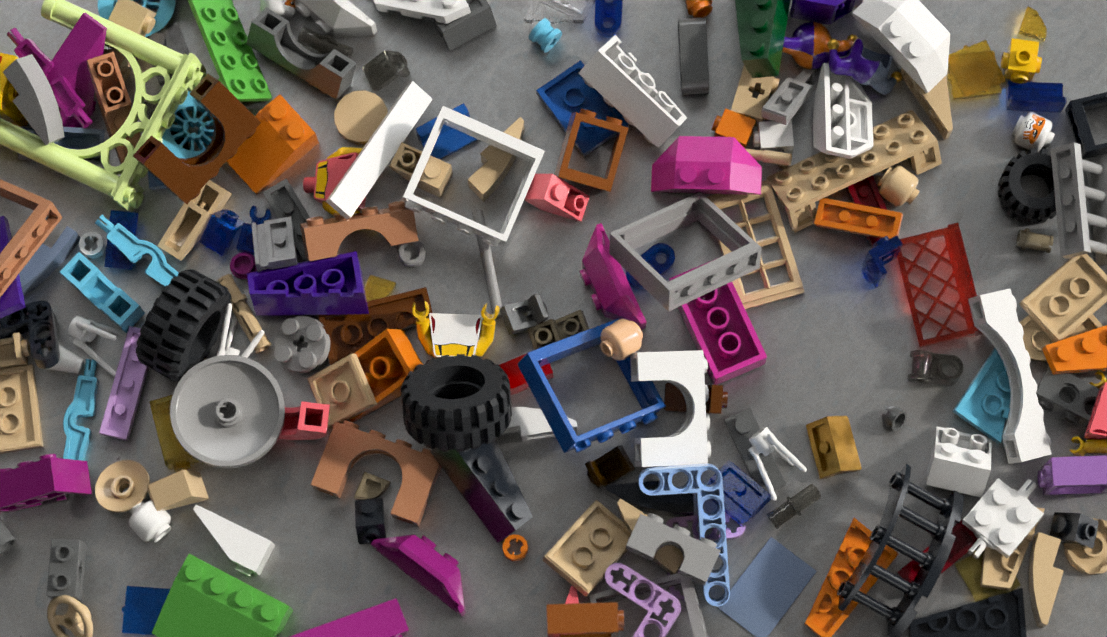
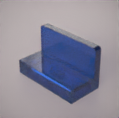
(1035, 97)

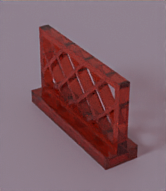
(962, 276)

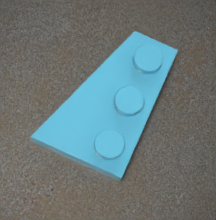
(987, 399)

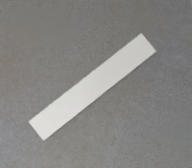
(379, 150)

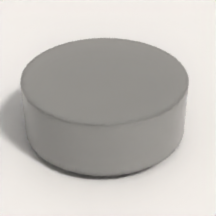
(412, 254)

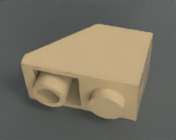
(434, 176)

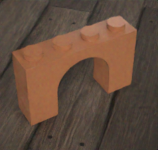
(349, 445)

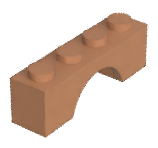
(324, 237)

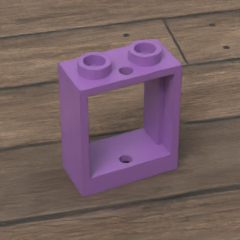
(1073, 475)

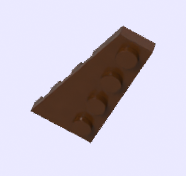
(353, 331)

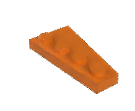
(1078, 353)
(824, 615)

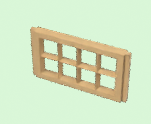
(769, 293)

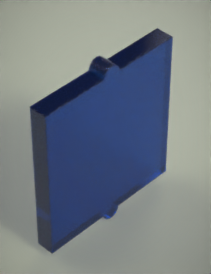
(142, 609)

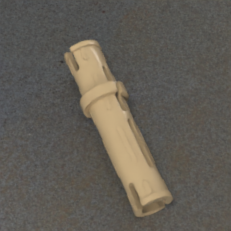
(244, 314)

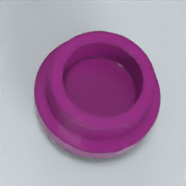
(242, 264)

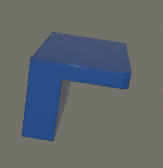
(449, 139)

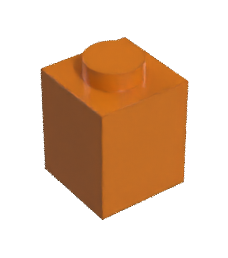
(734, 125)

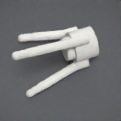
(86, 330)
(226, 340)
(766, 443)

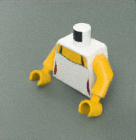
(455, 332)

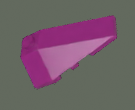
(81, 44)

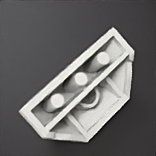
(337, 17)
(909, 36)
(841, 116)

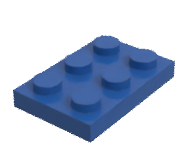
(569, 94)

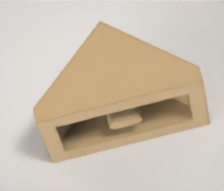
(177, 490)

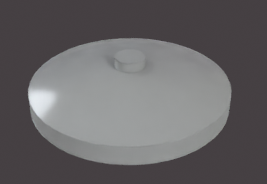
(227, 411)

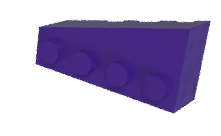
(310, 288)

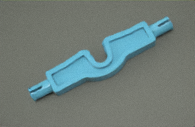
(135, 249)
(82, 406)

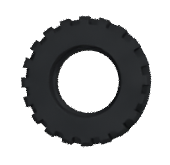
(182, 324)
(456, 402)

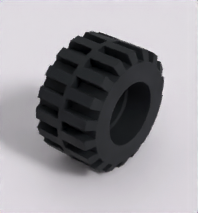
(1016, 198)

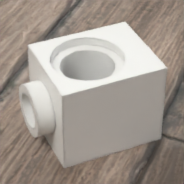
(774, 137)

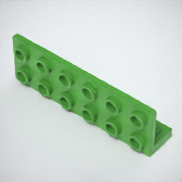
(228, 49)

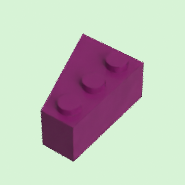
(42, 481)

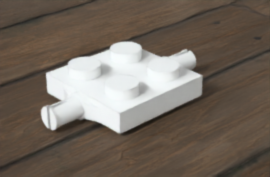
(1002, 518)

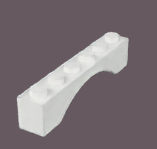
(1025, 430)

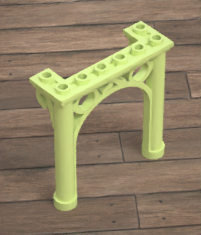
(125, 190)

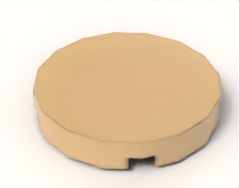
(359, 116)
(1090, 560)

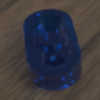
(609, 12)
(650, 257)

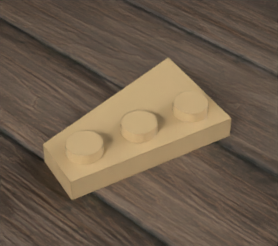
(1000, 572)

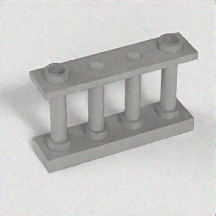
(1071, 202)

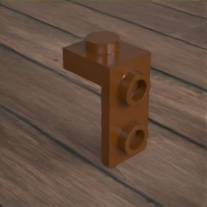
(675, 400)

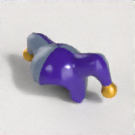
(864, 66)

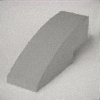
(35, 98)

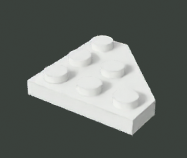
(442, 10)

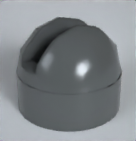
(894, 418)

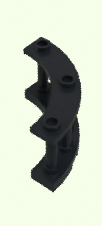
(930, 563)

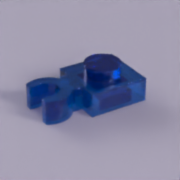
(245, 240)

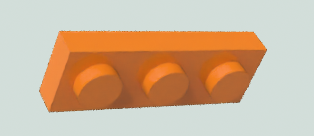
(857, 218)

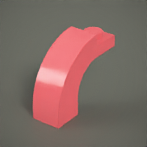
(305, 422)

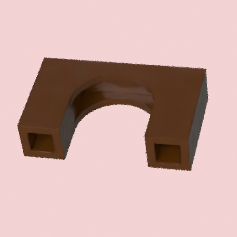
(232, 127)

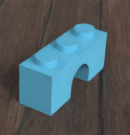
(102, 292)

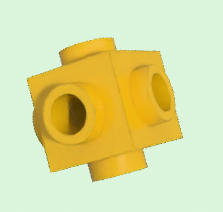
(1021, 61)

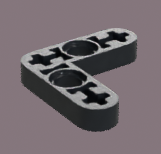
(35, 325)

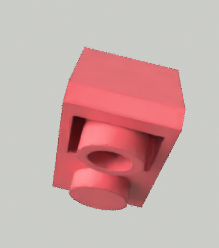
(557, 197)

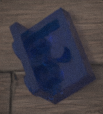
(884, 252)

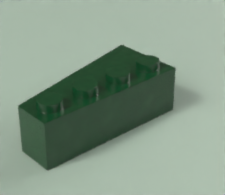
(762, 34)

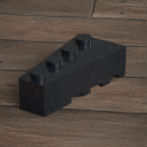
(487, 487)

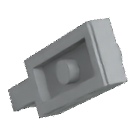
(789, 98)

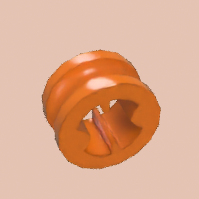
(506, 546)

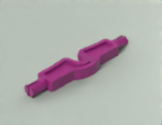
(63, 91)

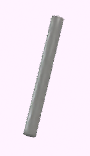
(488, 266)

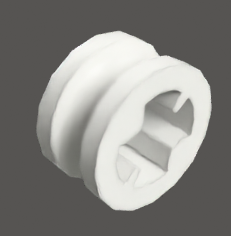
(100, 243)

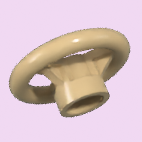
(76, 619)

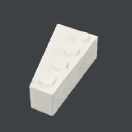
(632, 93)

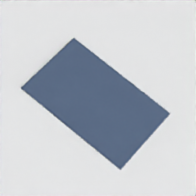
(767, 589)

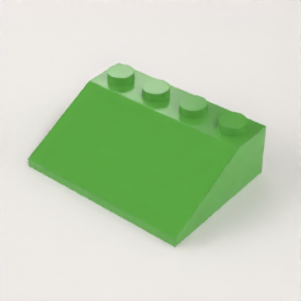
(218, 605)

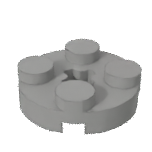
(287, 344)

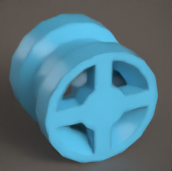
(545, 35)

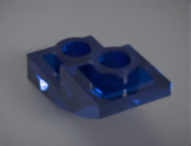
(114, 257)

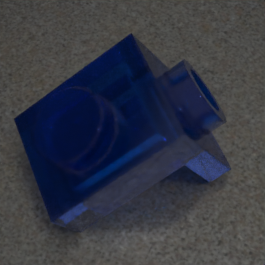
(221, 231)

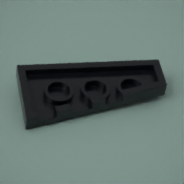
(991, 617)

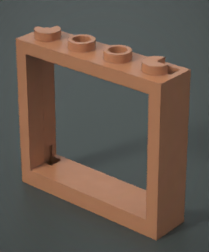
(29, 236)

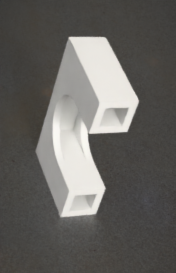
(690, 441)

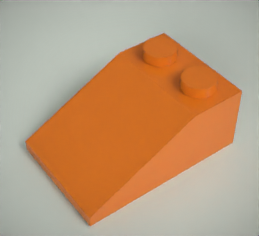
(274, 146)
(386, 364)

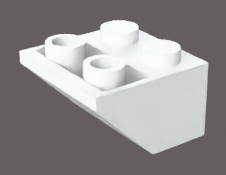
(959, 461)

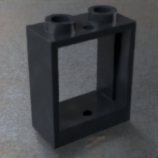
(1079, 124)

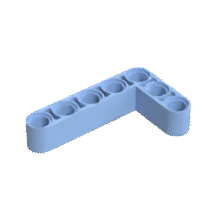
(705, 520)

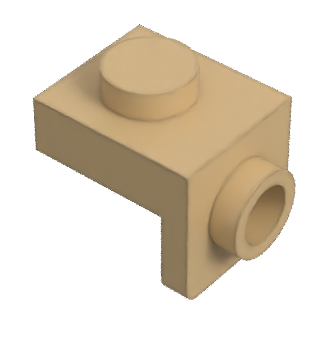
(14, 351)

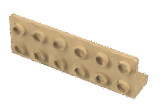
(825, 174)

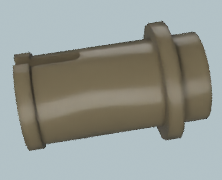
(1035, 241)

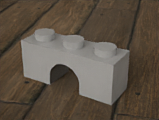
(652, 534)

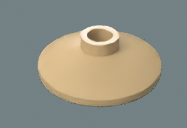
(118, 477)

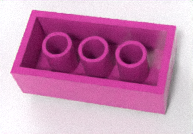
(723, 332)

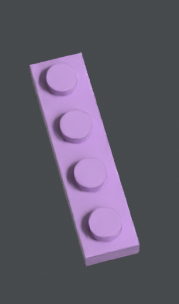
(125, 391)

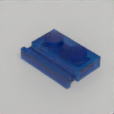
(741, 493)

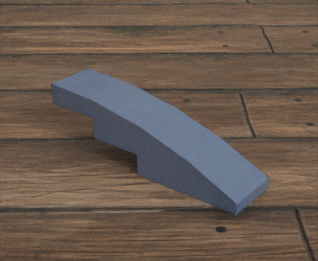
(47, 260)

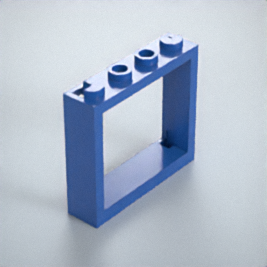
(531, 369)

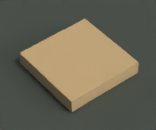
(343, 388)

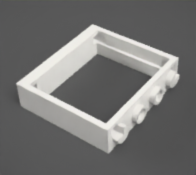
(490, 136)

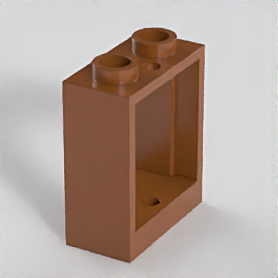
(588, 117)
(584, 620)

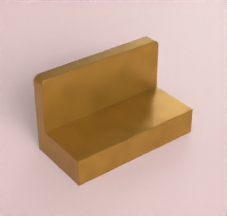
(833, 446)

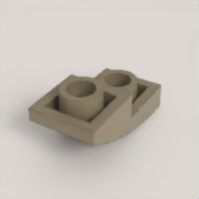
(558, 329)

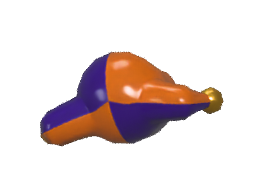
(810, 45)

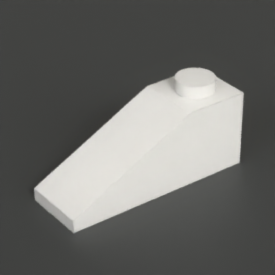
(242, 546)

